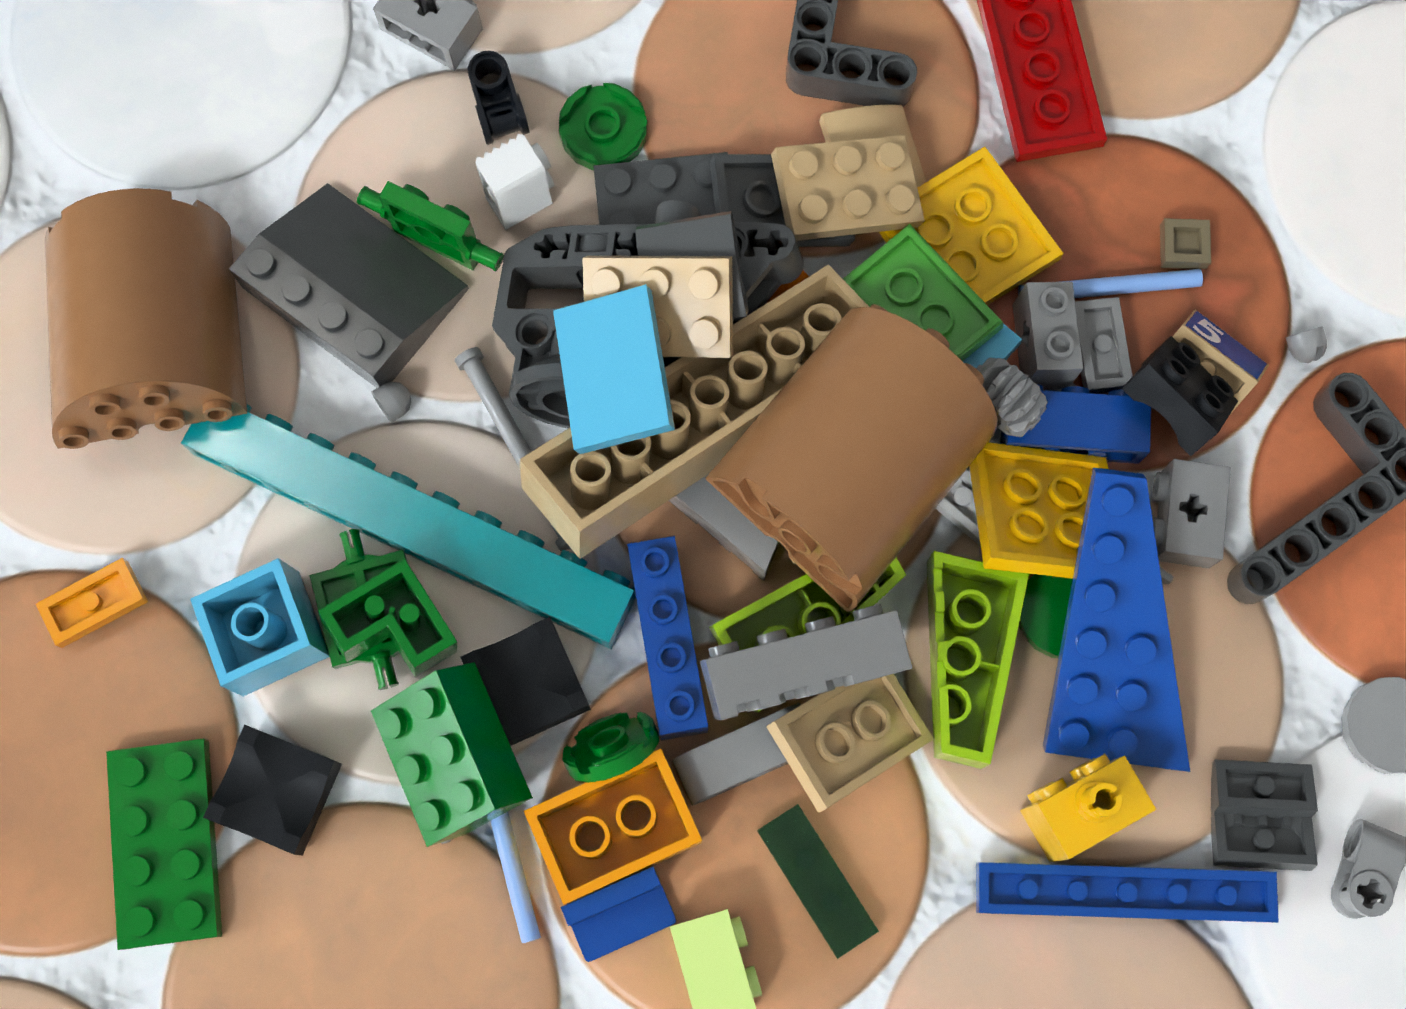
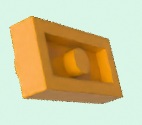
(91, 603)

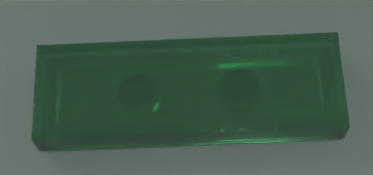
(817, 881)

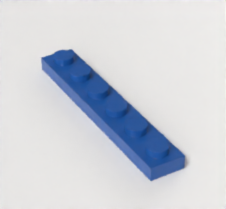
(1126, 892)

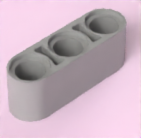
(730, 760)

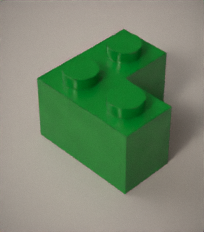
(395, 608)

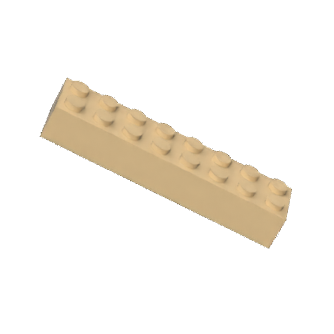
(712, 406)

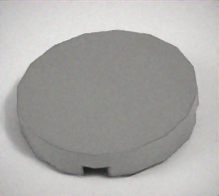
(1377, 724)

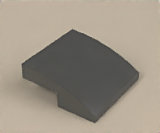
(697, 237)
(1263, 815)

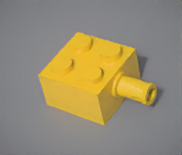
(1088, 809)

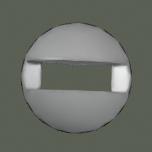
(1308, 345)
(393, 400)

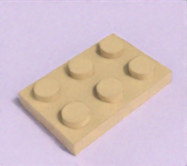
(847, 187)
(688, 295)
(849, 737)

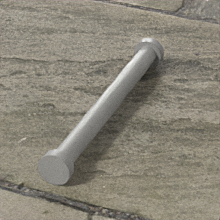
(471, 362)

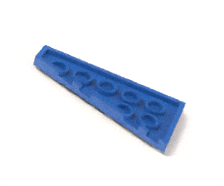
(1116, 655)

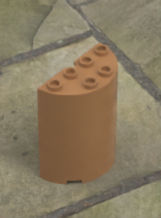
(140, 317)
(859, 449)

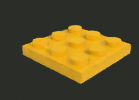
(983, 227)
(1031, 507)

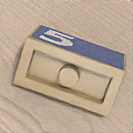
(1222, 354)

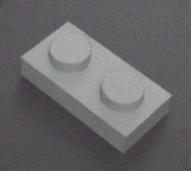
(1103, 345)

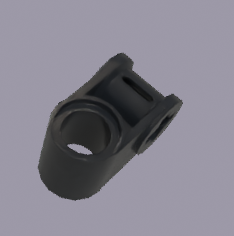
(497, 103)

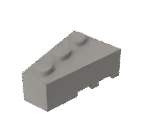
(728, 525)

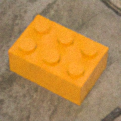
(612, 828)

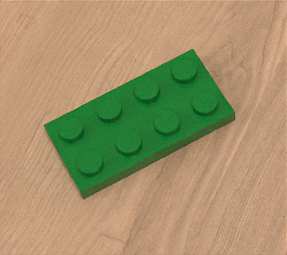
(163, 844)

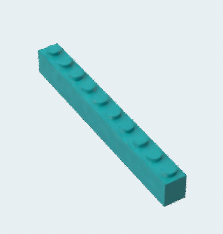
(417, 523)

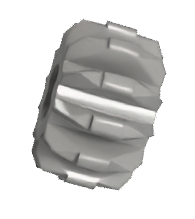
(1014, 396)

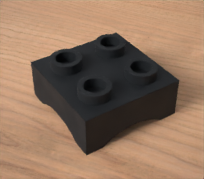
(1183, 393)
(530, 681)
(273, 791)

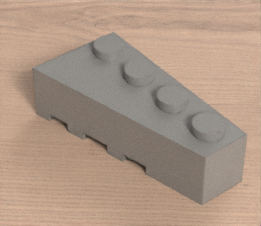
(804, 663)

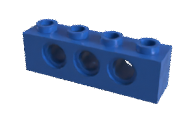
(667, 638)

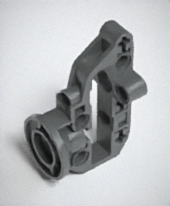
(555, 261)

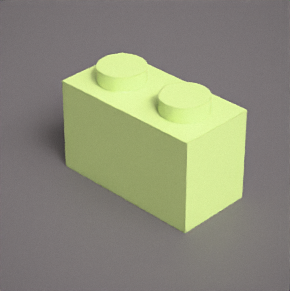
(714, 963)

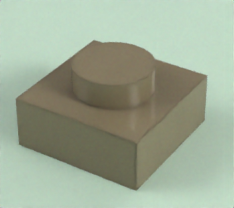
(1185, 243)

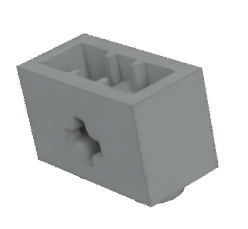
(432, 26)
(1049, 334)
(1205, 493)

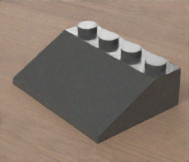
(349, 284)

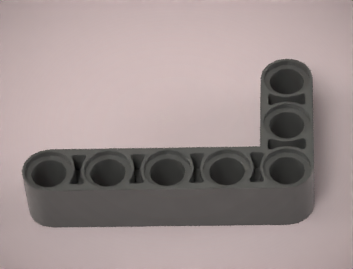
(834, 58)
(1343, 508)

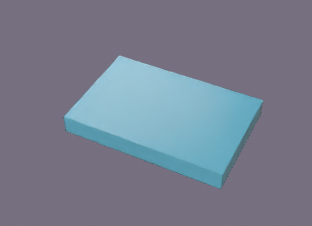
(613, 370)

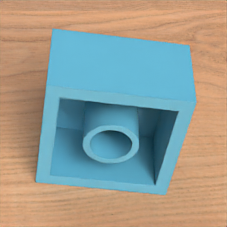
(259, 627)

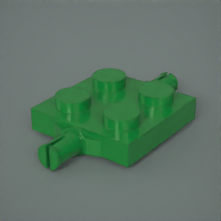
(430, 225)
(342, 579)

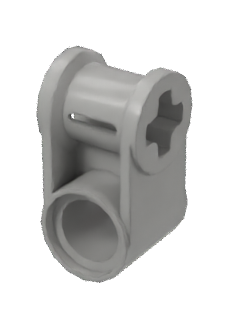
(1370, 860)

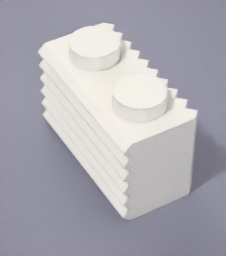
(515, 180)

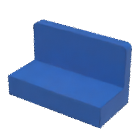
(619, 914)

